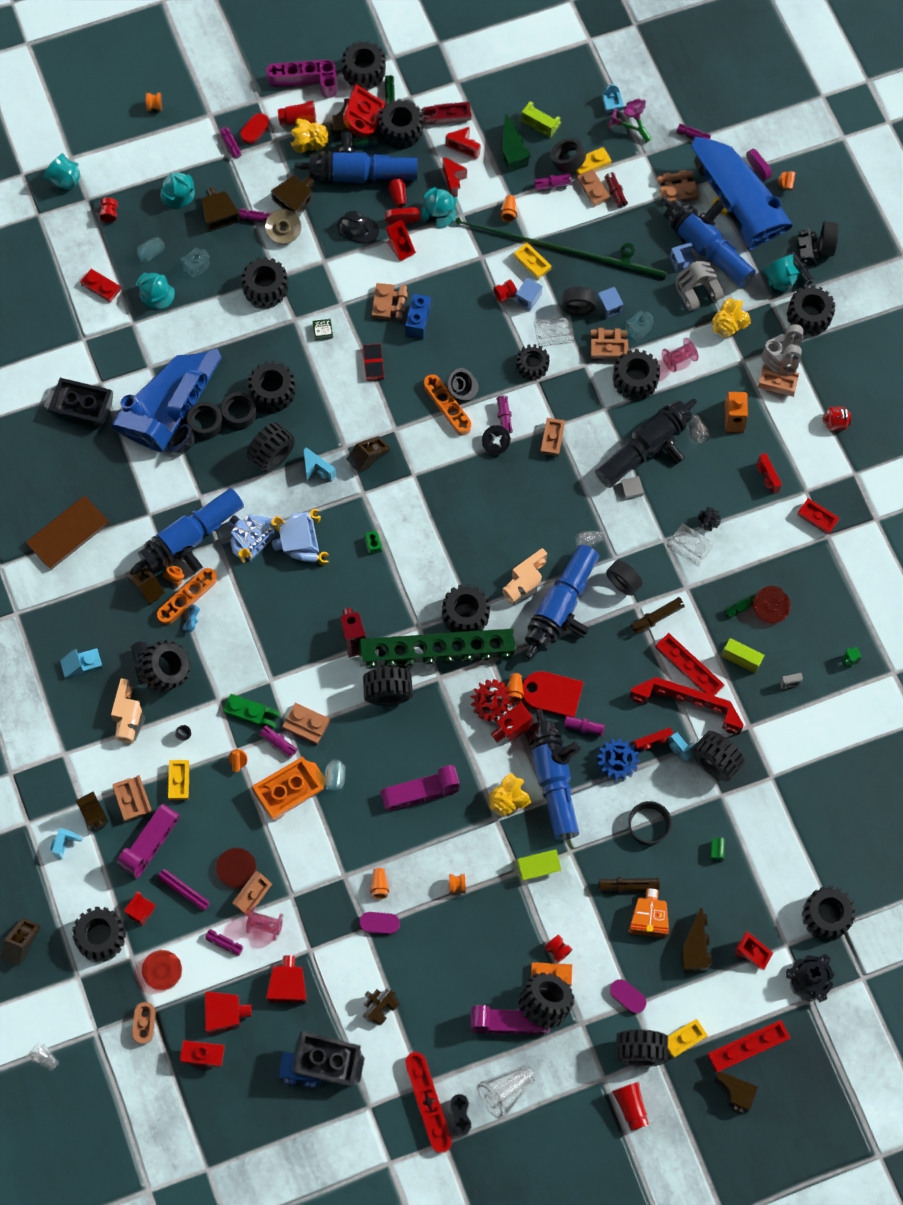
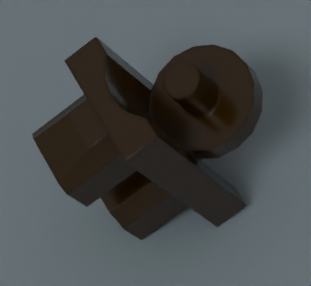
(385, 999)

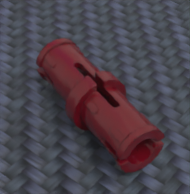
(616, 190)

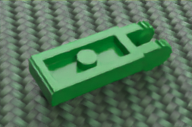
(250, 711)

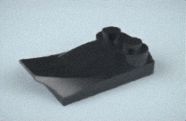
(80, 401)
(327, 1059)

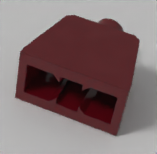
(352, 631)

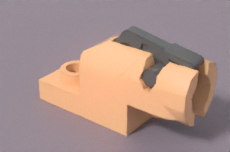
(525, 578)
(127, 714)

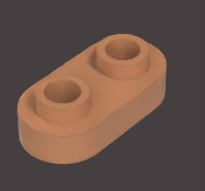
(144, 1023)

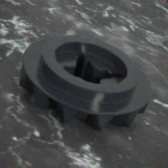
(488, 438)

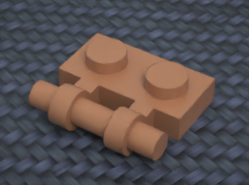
(685, 190)
(383, 301)
(608, 348)

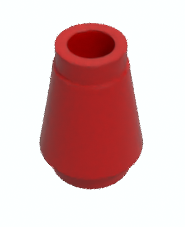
(397, 191)

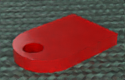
(363, 110)
(554, 693)

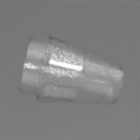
(699, 431)
(589, 538)
(41, 1055)

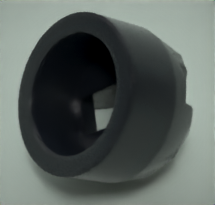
(186, 730)

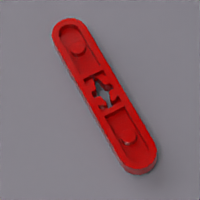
(434, 1122)

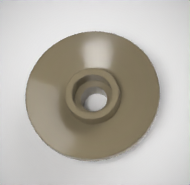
(280, 219)

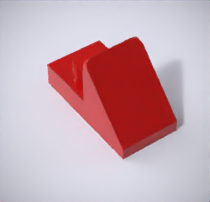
(460, 142)
(453, 173)
(400, 240)
(754, 951)

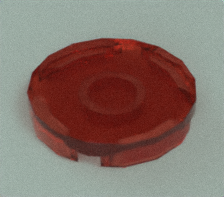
(771, 604)
(235, 867)
(162, 970)

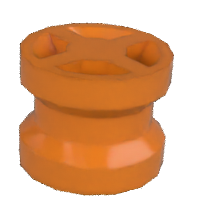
(153, 102)
(457, 884)

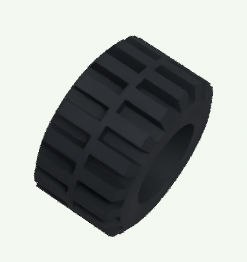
(364, 53)
(400, 111)
(264, 269)
(815, 298)
(636, 361)
(268, 373)
(270, 447)
(470, 596)
(176, 660)
(387, 686)
(718, 756)
(836, 899)
(92, 919)
(546, 1000)
(642, 1047)

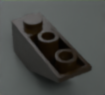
(694, 952)

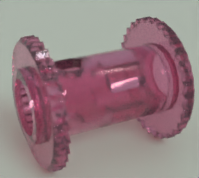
(680, 355)
(262, 922)

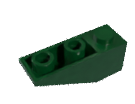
(513, 152)

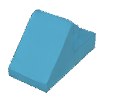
(315, 463)
(77, 664)

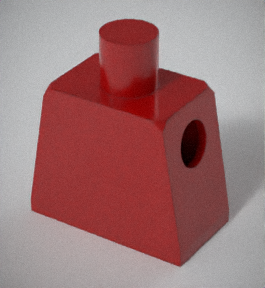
(519, 718)
(287, 983)
(224, 1012)

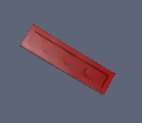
(689, 665)
(748, 1046)

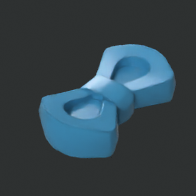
(192, 612)

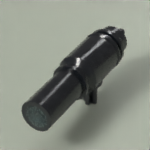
(647, 441)

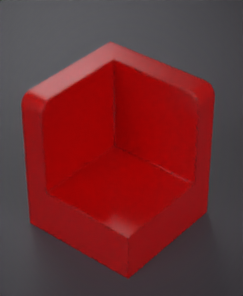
(139, 909)

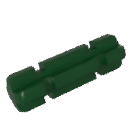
(389, 89)
(364, 141)
(739, 606)

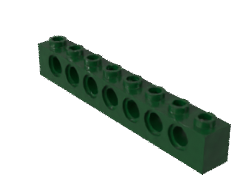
(502, 637)

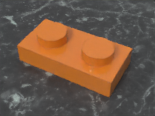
(563, 971)

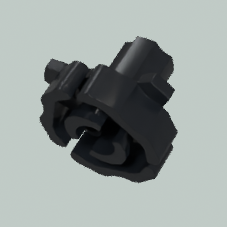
(813, 965)

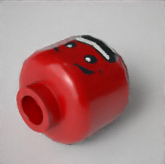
(837, 418)

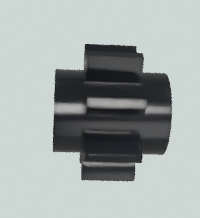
(709, 519)

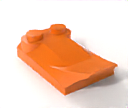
(289, 787)

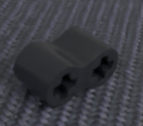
(460, 1115)

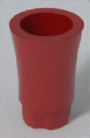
(303, 111)
(632, 1105)

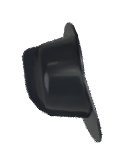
(357, 227)

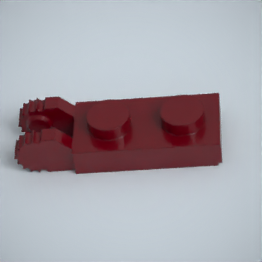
(447, 113)

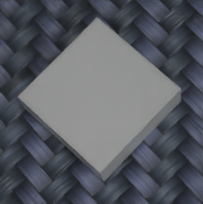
(632, 487)
(791, 681)

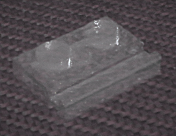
(554, 331)
(690, 544)

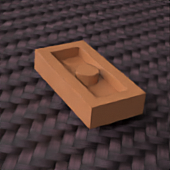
(593, 188)
(552, 437)
(252, 893)

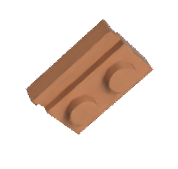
(778, 383)
(306, 723)
(132, 798)

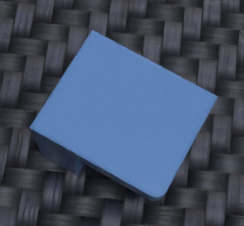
(682, 256)
(528, 294)
(612, 302)

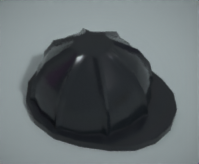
(462, 384)
(182, 439)

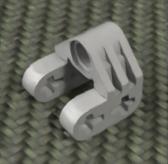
(693, 276)
(781, 345)

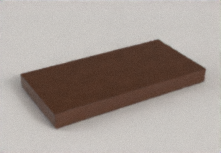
(67, 532)

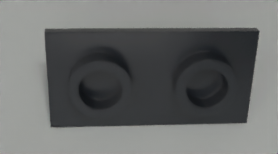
(808, 239)

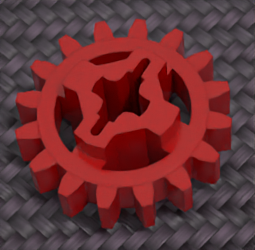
(499, 701)

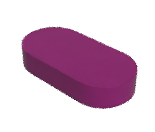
(759, 164)
(379, 923)
(628, 996)

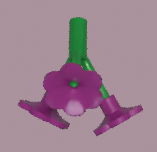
(632, 109)

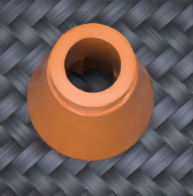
(508, 211)
(516, 688)
(379, 884)

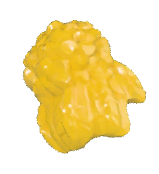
(308, 136)
(730, 318)
(508, 796)

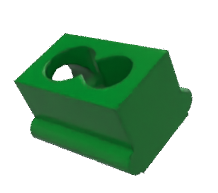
(371, 550)
(854, 656)
(718, 849)

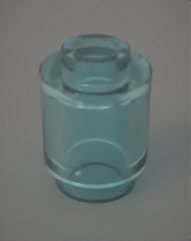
(150, 249)
(335, 775)

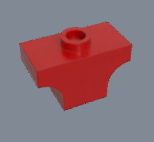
(202, 1054)

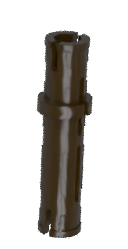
(651, 619)
(614, 884)

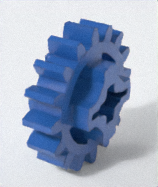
(623, 753)

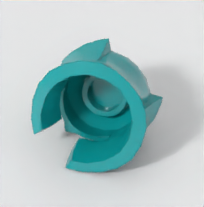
(62, 172)
(177, 190)
(439, 203)
(781, 273)
(155, 290)

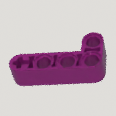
(281, 75)
(422, 789)
(149, 841)
(502, 1022)

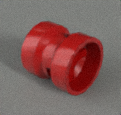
(108, 210)
(505, 291)
(558, 948)

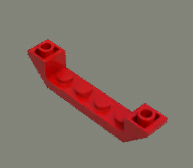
(732, 721)

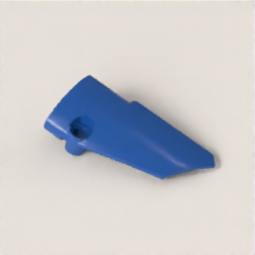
(742, 192)
(162, 404)

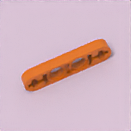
(444, 406)
(189, 598)

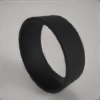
(655, 806)

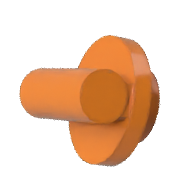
(786, 180)
(174, 575)
(237, 759)

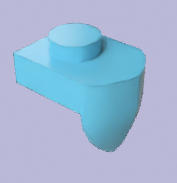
(612, 99)
(679, 746)
(59, 844)

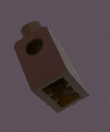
(293, 194)
(219, 210)

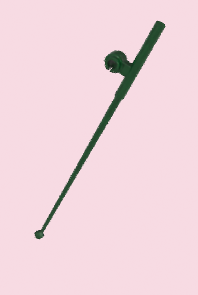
(624, 262)

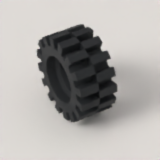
(535, 352)

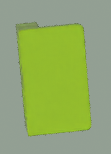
(742, 655)

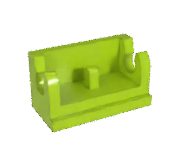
(539, 120)
(538, 865)

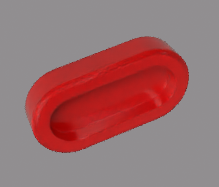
(255, 128)
(407, 215)

